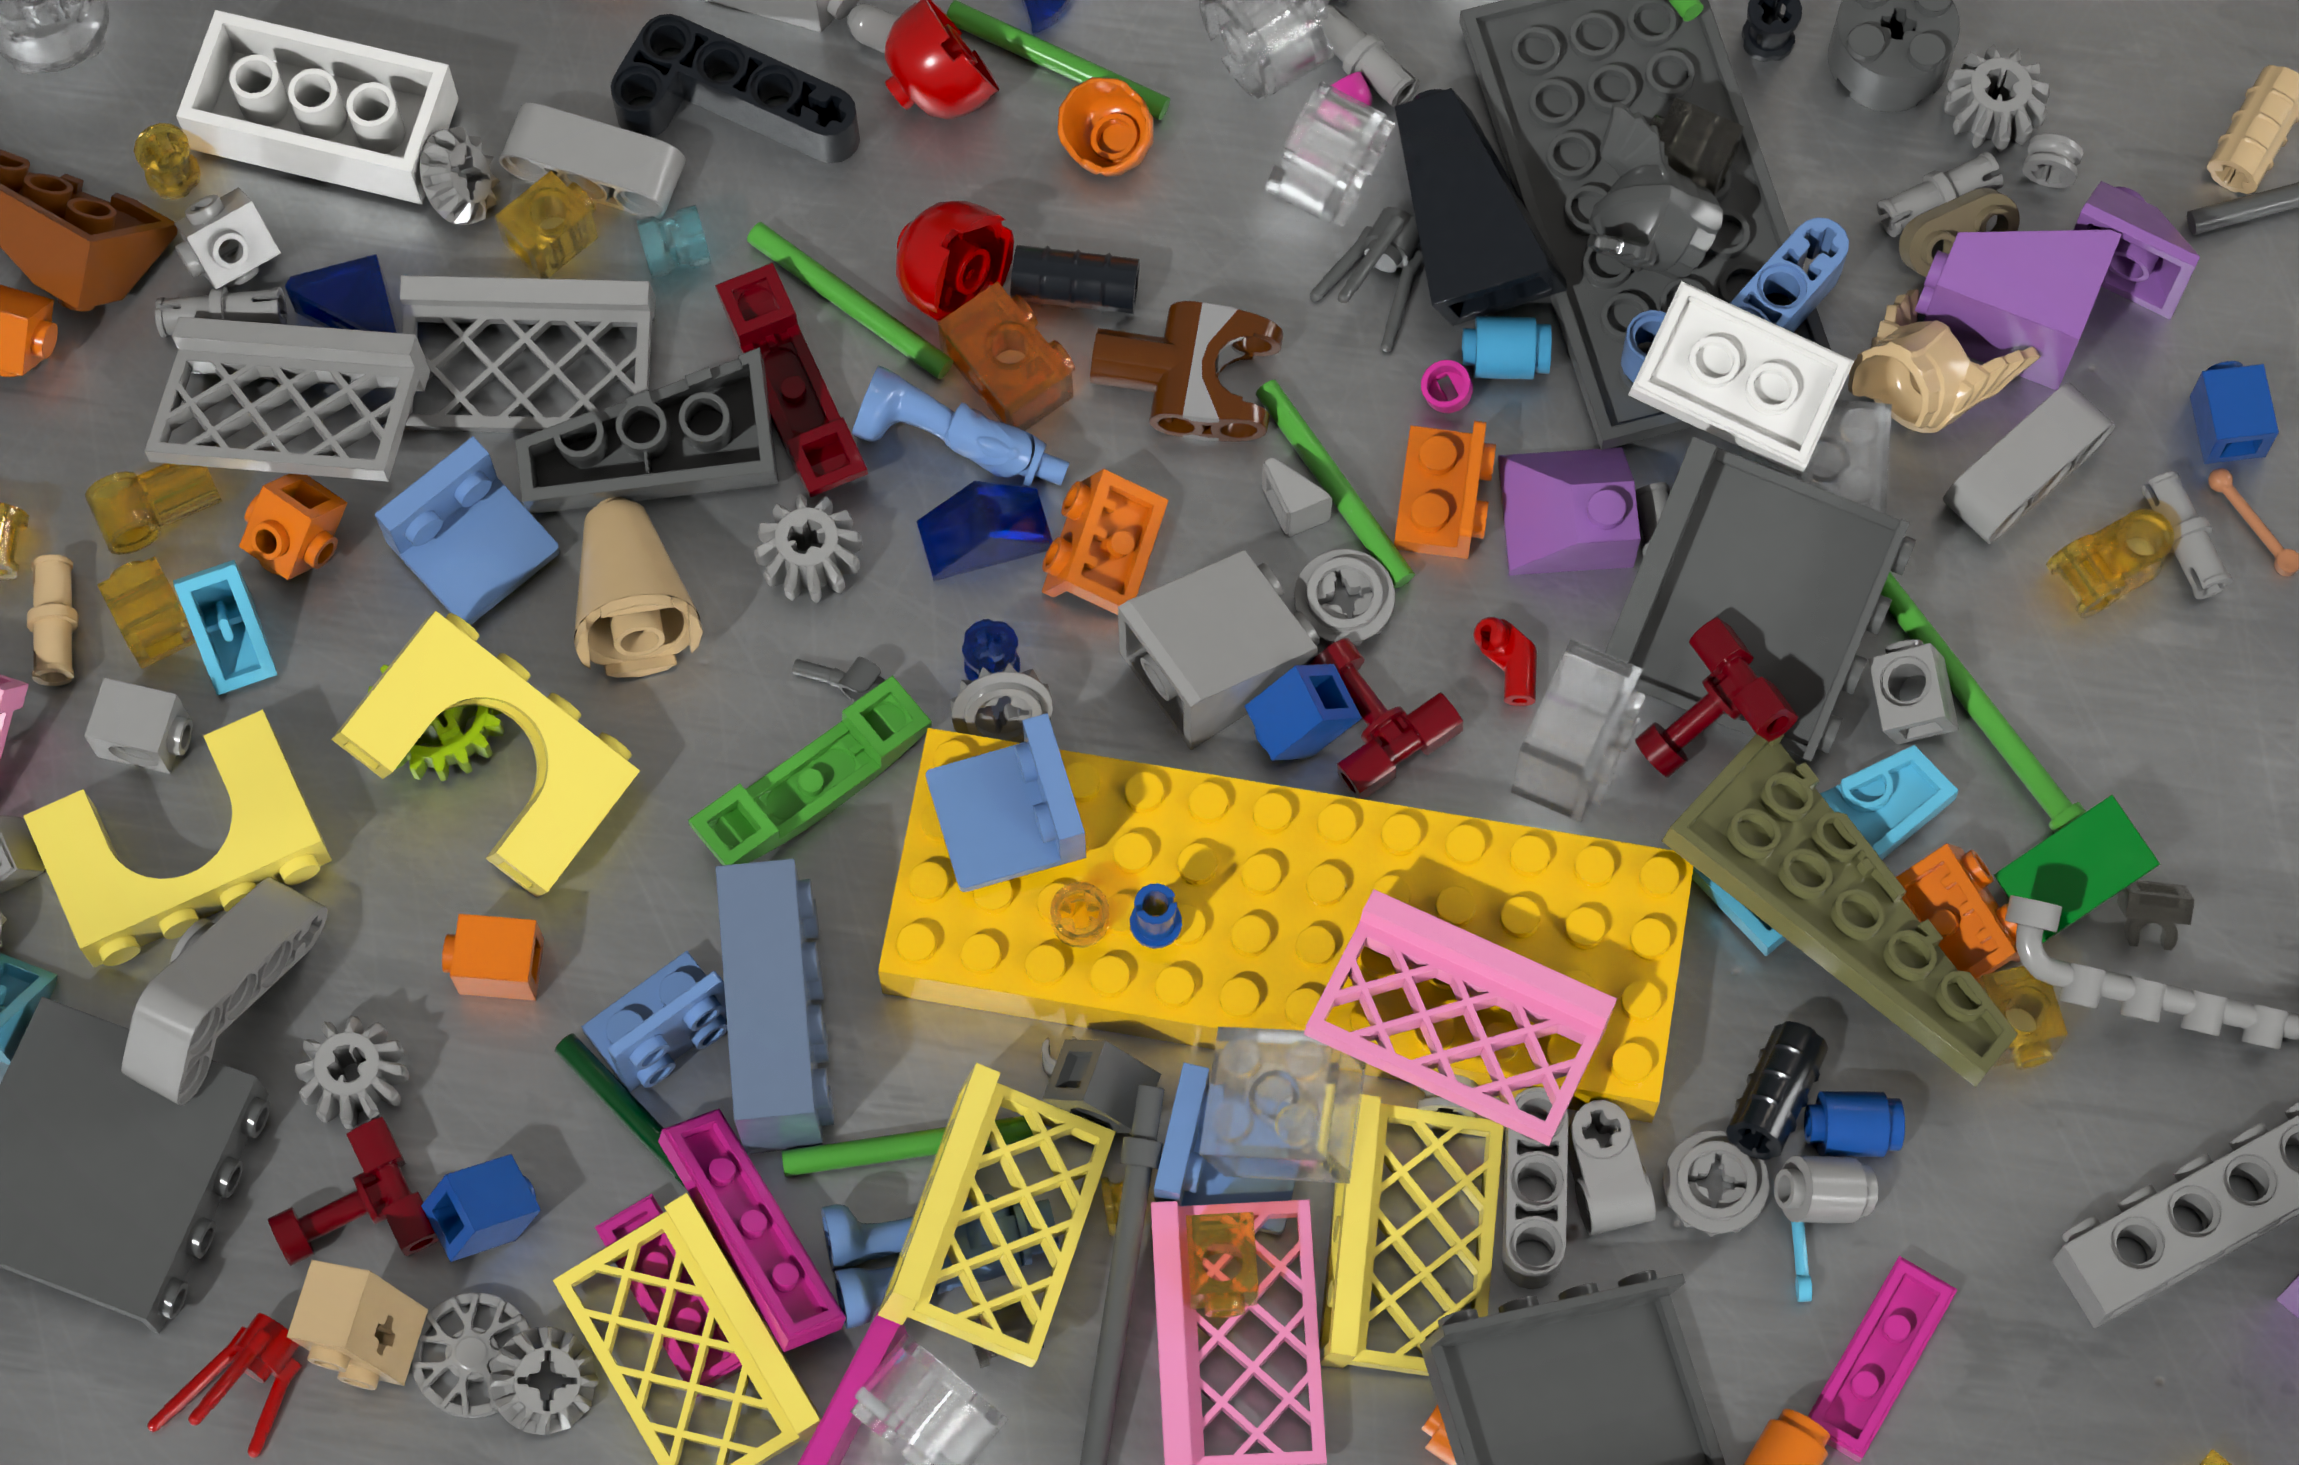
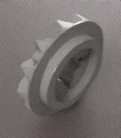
(449, 193)
(1359, 575)
(973, 711)
(1693, 1161)
(522, 1357)

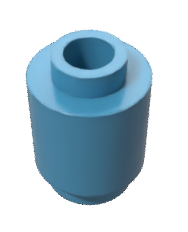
(1507, 347)

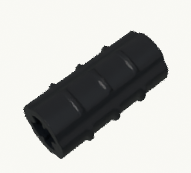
(1075, 279)
(1777, 1090)

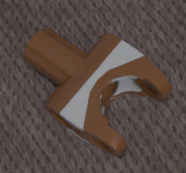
(1186, 367)

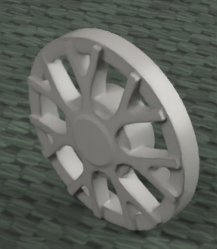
(467, 1353)

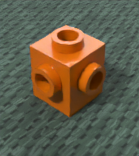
(292, 525)

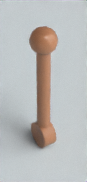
(2286, 560)

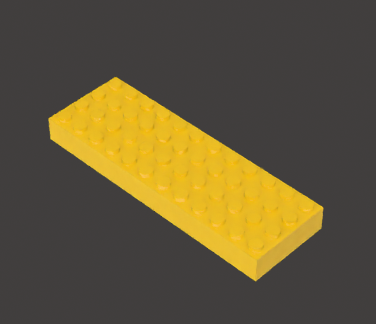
(1268, 906)

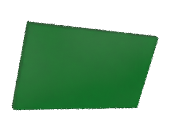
(2081, 864)

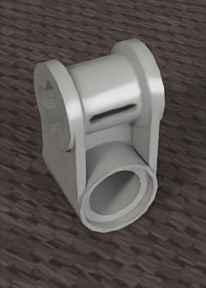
(1608, 1180)

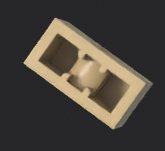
(356, 1325)

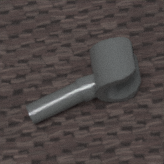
(854, 684)

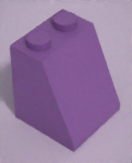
(2019, 293)

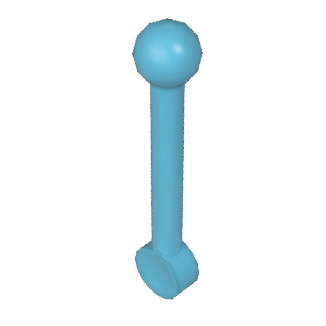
(1803, 1281)

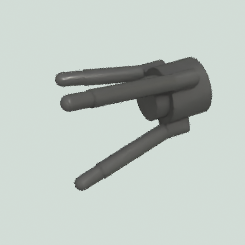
(1385, 246)

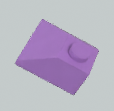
(2151, 257)
(1568, 511)

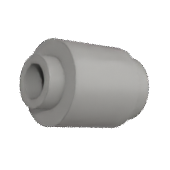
(1826, 1189)

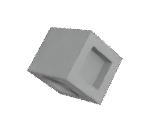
(1930, 712)
(138, 726)

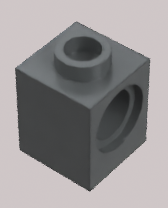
(1098, 1083)

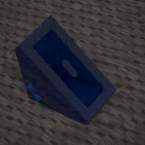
(345, 296)
(983, 528)

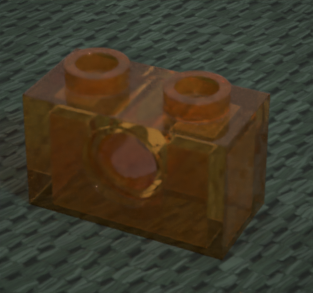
(1015, 391)

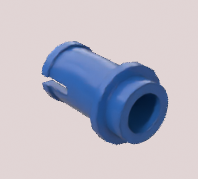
(1155, 930)

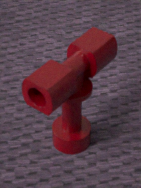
(1731, 690)
(1390, 733)
(379, 1192)

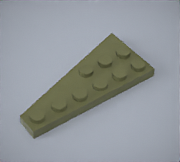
(1827, 891)

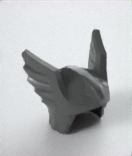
(1651, 212)

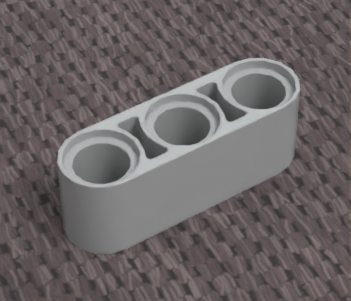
(604, 160)
(2028, 462)
(1529, 1218)

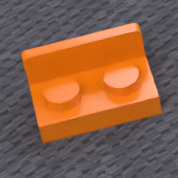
(1441, 489)
(1104, 540)
(1954, 896)

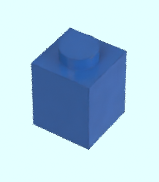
(2233, 412)
(1302, 712)
(481, 1207)

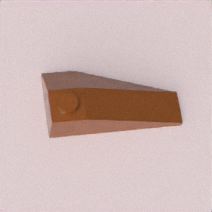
(74, 241)

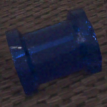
(995, 638)

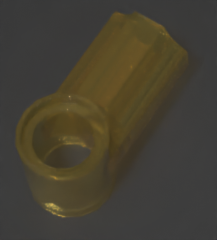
(136, 507)

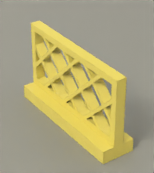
(941, 1212)
(1358, 1216)
(728, 1306)

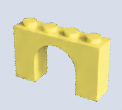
(576, 770)
(121, 910)

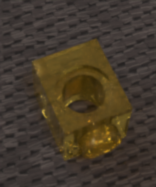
(548, 249)
(146, 611)
(2020, 990)
(1229, 1235)

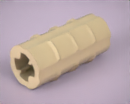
(2257, 131)

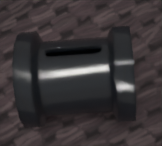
(1776, 28)

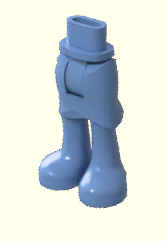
(967, 431)
(855, 1242)

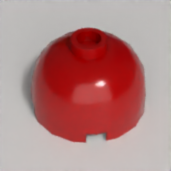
(935, 65)
(952, 256)

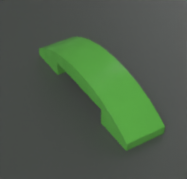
(815, 779)

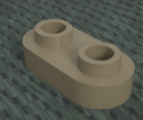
(1944, 222)

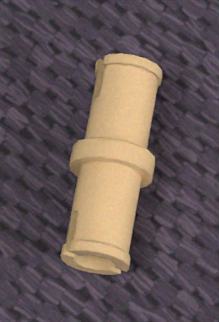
(52, 620)

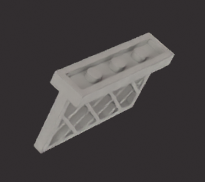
(526, 303)
(297, 360)

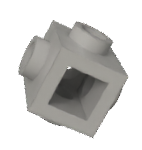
(224, 239)

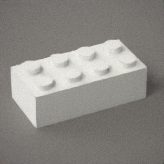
(315, 105)

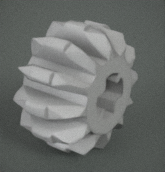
(2017, 92)
(796, 532)
(327, 1078)

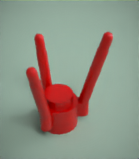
(254, 1350)

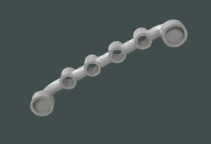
(2139, 996)

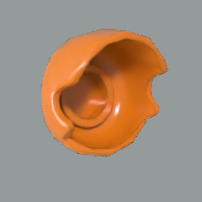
(1105, 126)

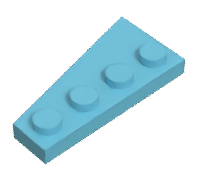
(1883, 802)

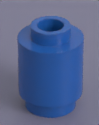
(1855, 1124)

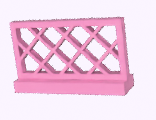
(1494, 979)
(1180, 1352)

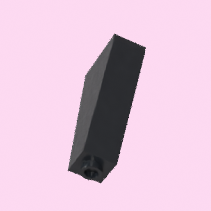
(1469, 218)

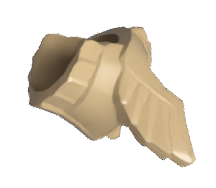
(1927, 370)

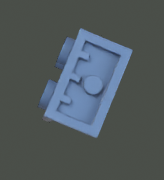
(466, 533)
(1008, 810)
(660, 1022)
(1190, 1178)

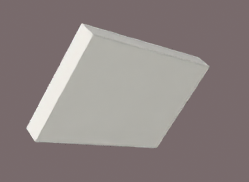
(1741, 378)

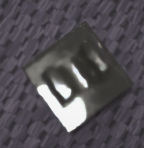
(2155, 903)

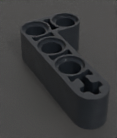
(813, 121)

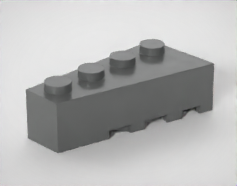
(657, 444)

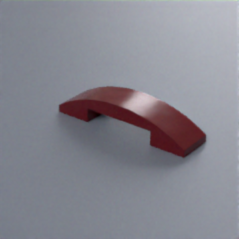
(797, 394)

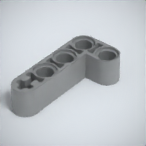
(214, 984)

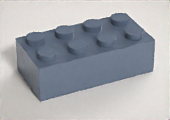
(769, 1007)

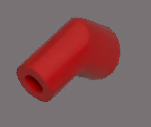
(1512, 654)

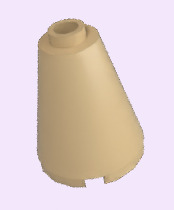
(630, 596)

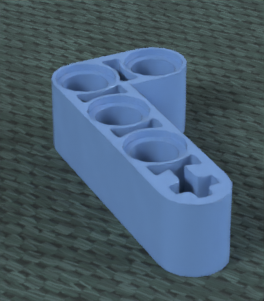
(1778, 275)

